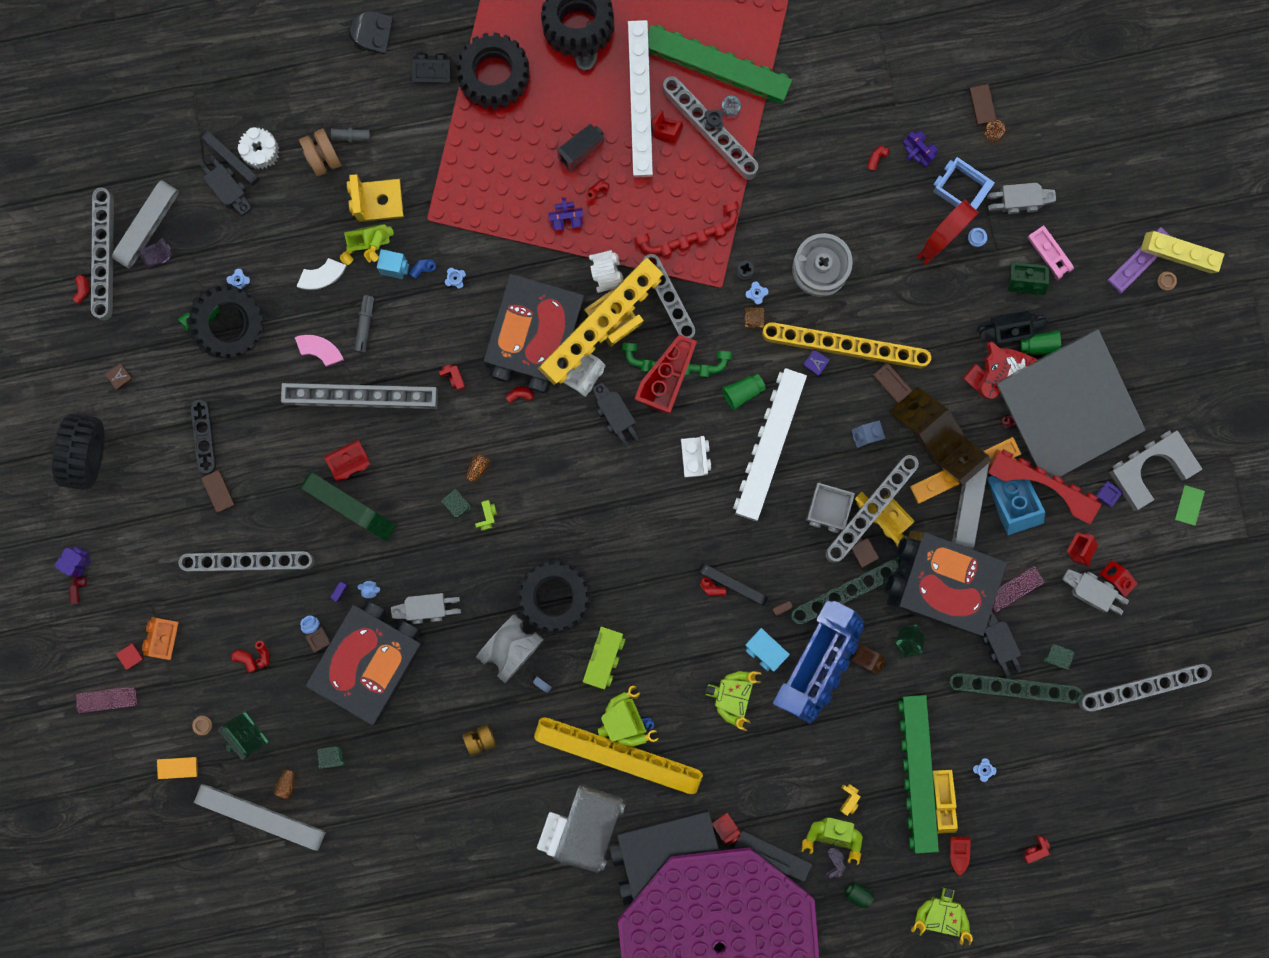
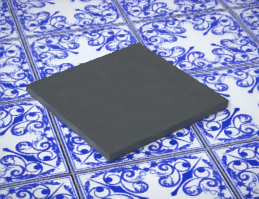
(1071, 405)

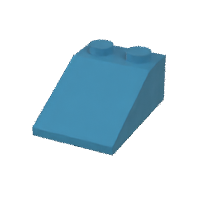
(1016, 504)

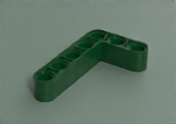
(348, 506)

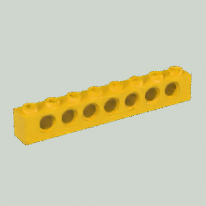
(646, 270)

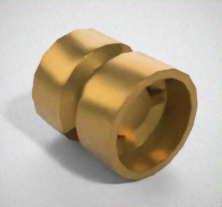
(479, 740)

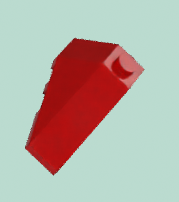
(664, 379)

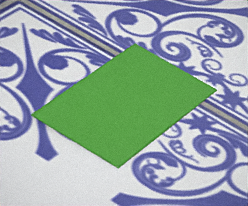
(1190, 505)

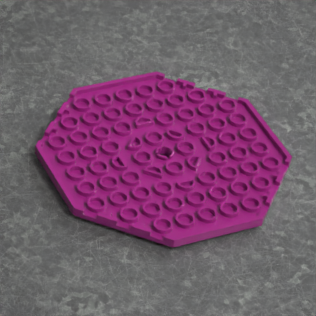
(721, 899)

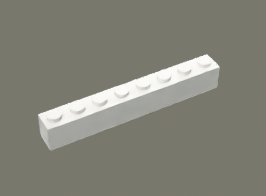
(640, 98)
(770, 445)

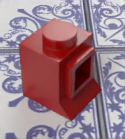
(1082, 548)

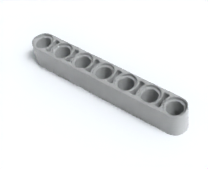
(713, 136)
(97, 246)
(880, 504)
(237, 558)
(1153, 683)
(259, 817)

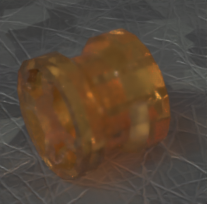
(991, 133)

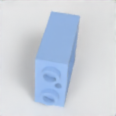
(970, 172)

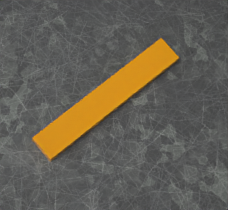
(942, 481)

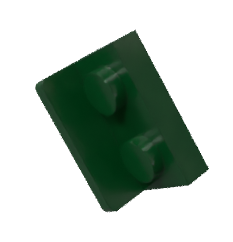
(1028, 278)

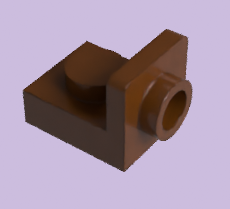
(869, 659)

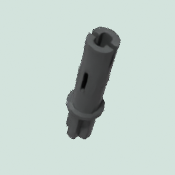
(364, 323)

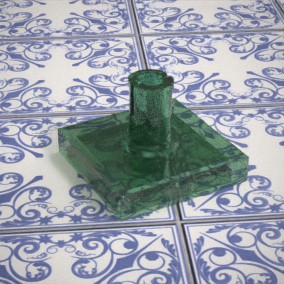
(242, 736)

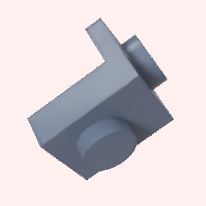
(868, 433)

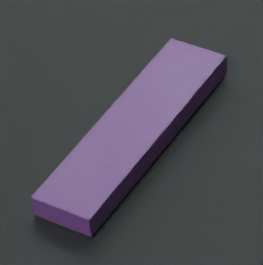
(1132, 268)

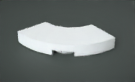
(321, 277)

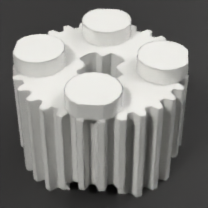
(253, 139)
(606, 271)

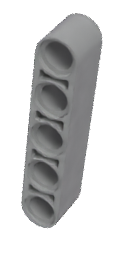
(145, 224)
(675, 304)
(969, 509)

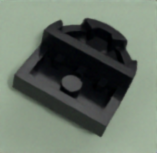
(371, 31)

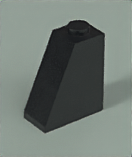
(580, 146)

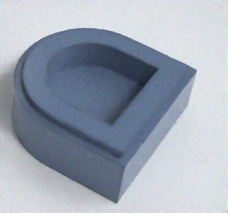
(541, 684)

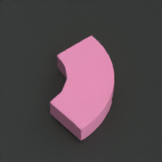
(319, 347)

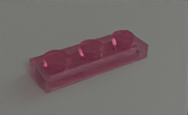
(1017, 588)
(106, 699)

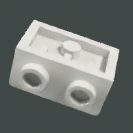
(585, 375)
(694, 457)
(552, 833)

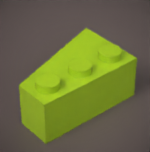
(604, 658)

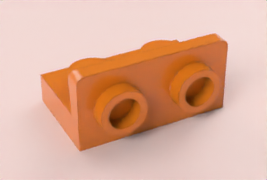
(160, 638)

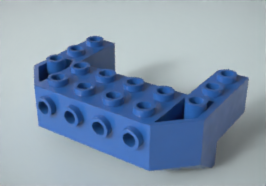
(821, 662)

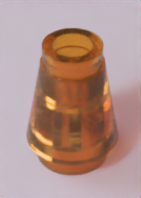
(477, 467)
(284, 785)

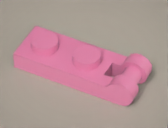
(1050, 252)

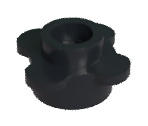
(714, 114)

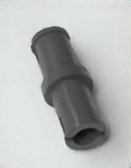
(350, 135)

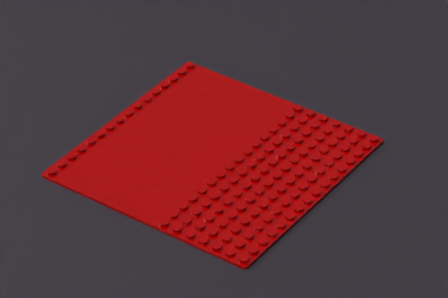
(504, 165)

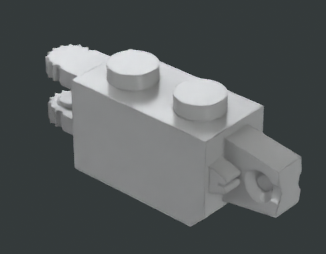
(1022, 197)
(1094, 592)
(424, 607)

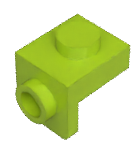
(489, 511)

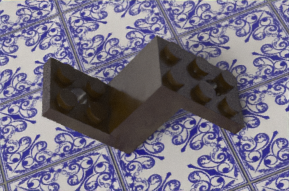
(940, 436)

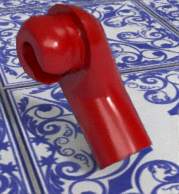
(875, 156)
(83, 288)
(711, 589)
(244, 657)

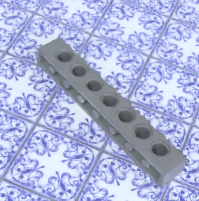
(359, 396)

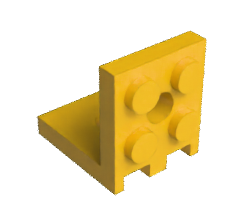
(365, 199)
(627, 325)

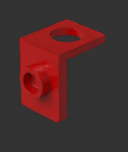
(1121, 579)

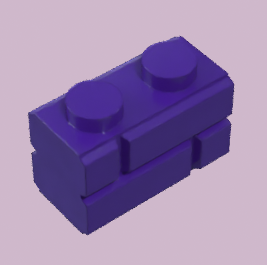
(73, 561)

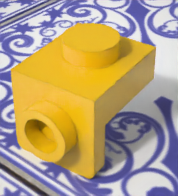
(851, 803)

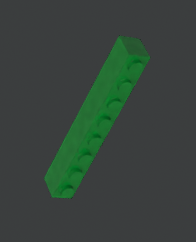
(718, 65)
(919, 774)

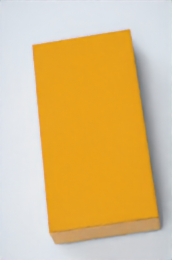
(177, 768)

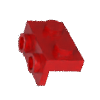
(347, 460)

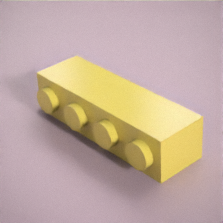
(1182, 252)

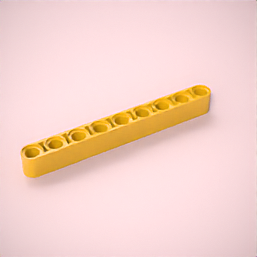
(855, 342)
(618, 756)

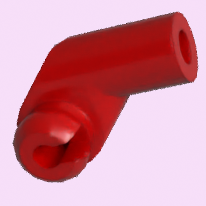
(596, 188)
(522, 392)
(264, 653)

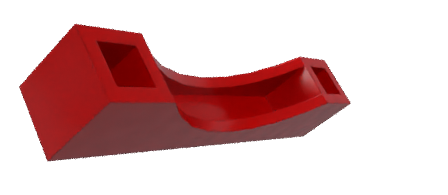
(1009, 468)

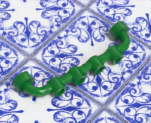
(703, 370)

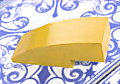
(945, 801)

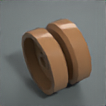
(320, 152)

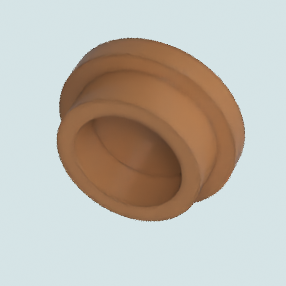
(1167, 281)
(202, 725)

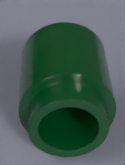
(858, 895)

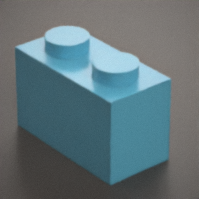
(392, 264)
(766, 650)

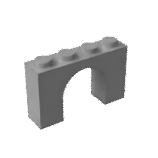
(1128, 474)

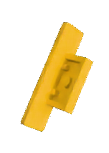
(892, 519)

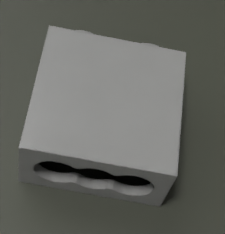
(830, 507)

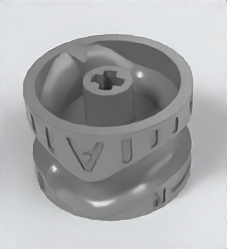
(836, 266)
(509, 648)

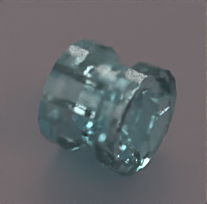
(733, 109)

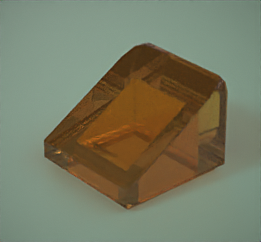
(754, 317)

